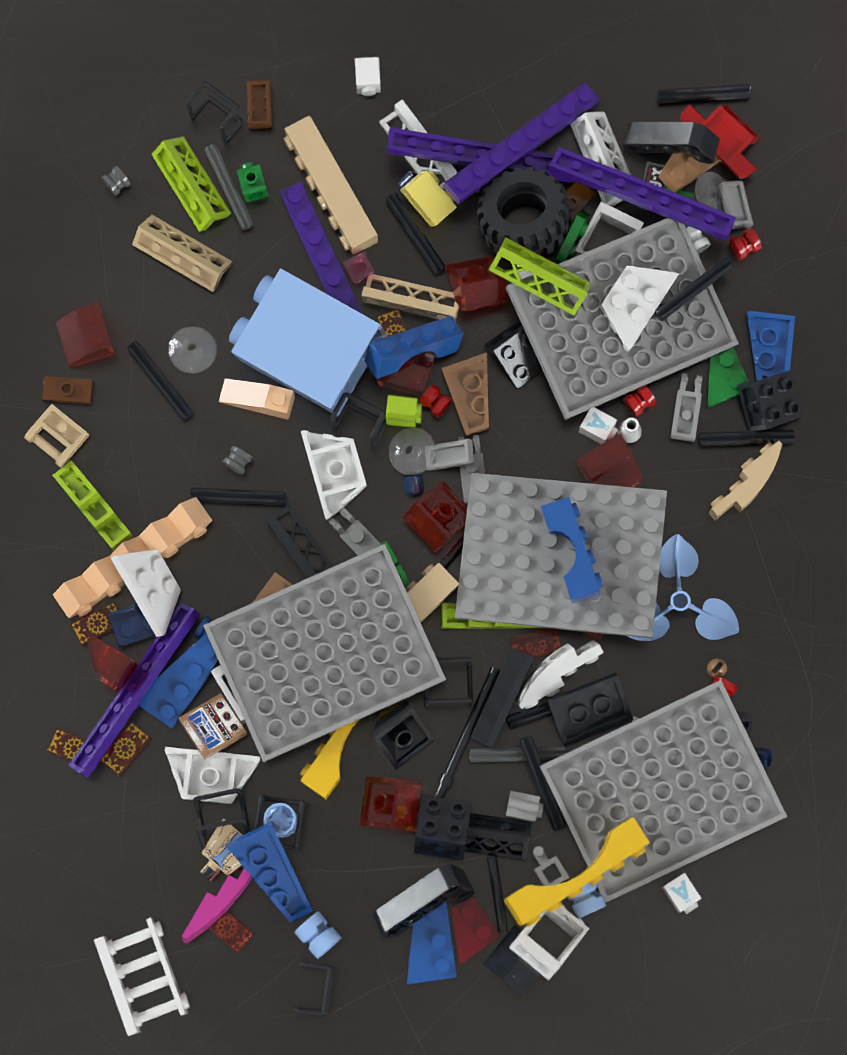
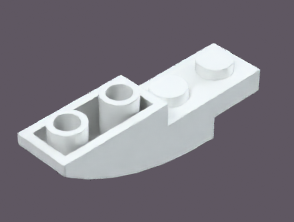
(547, 675)

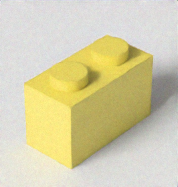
(429, 197)

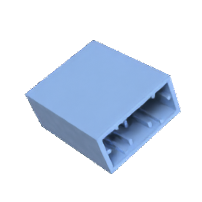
(305, 340)

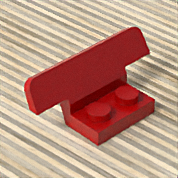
(733, 135)

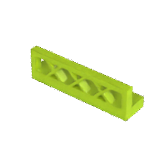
(186, 183)
(545, 270)

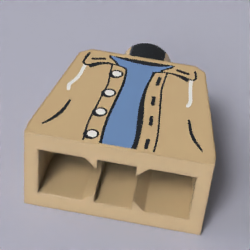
(220, 857)

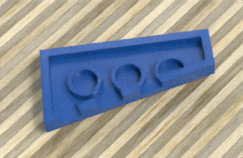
(770, 342)
(180, 683)
(268, 865)
(431, 948)

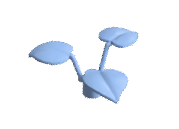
(715, 618)

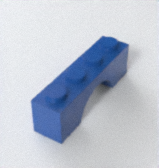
(390, 353)
(562, 521)

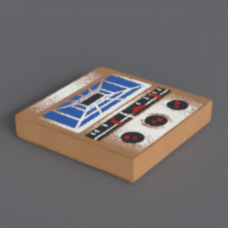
(212, 726)

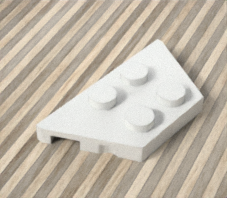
(635, 300)
(334, 469)
(150, 586)
(212, 775)

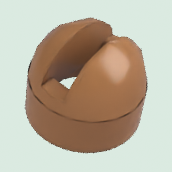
(722, 670)

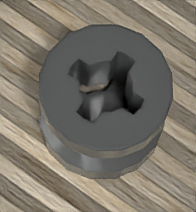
(115, 180)
(237, 460)

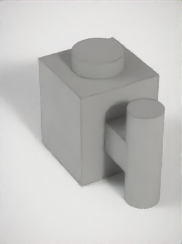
(524, 807)
(550, 871)

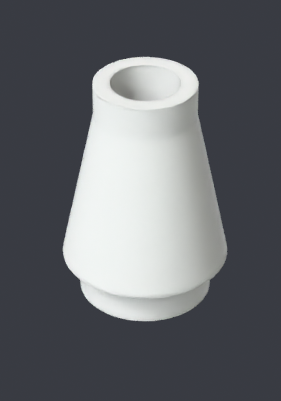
(630, 435)

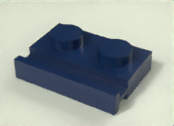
(130, 626)

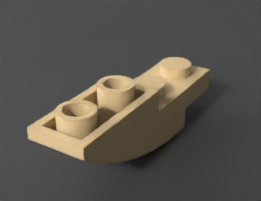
(755, 475)

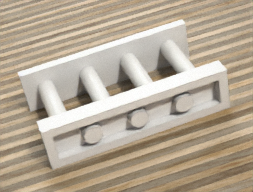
(124, 996)

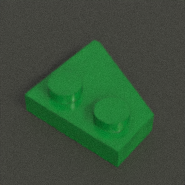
(577, 229)
(724, 376)

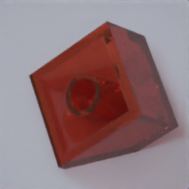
(476, 285)
(85, 335)
(412, 375)
(611, 464)
(437, 516)
(110, 663)
(390, 804)

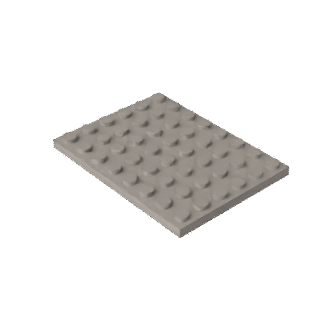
(582, 351)
(517, 568)
(324, 652)
(679, 774)

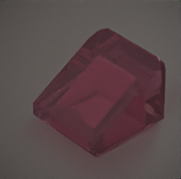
(358, 267)

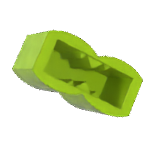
(403, 411)

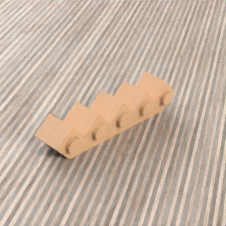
(102, 577)

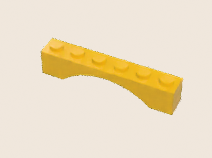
(325, 770)
(619, 844)

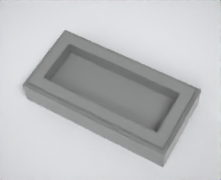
(736, 203)
(452, 454)

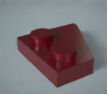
(471, 929)

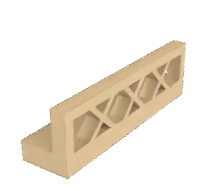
(179, 254)
(409, 303)

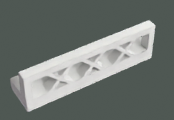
(411, 123)
(592, 145)

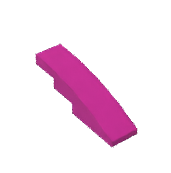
(214, 907)

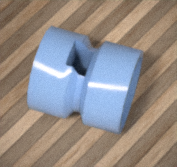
(282, 819)
(587, 901)
(318, 934)

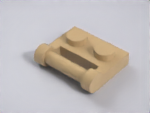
(62, 429)

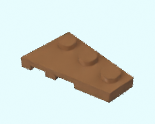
(682, 170)
(469, 391)

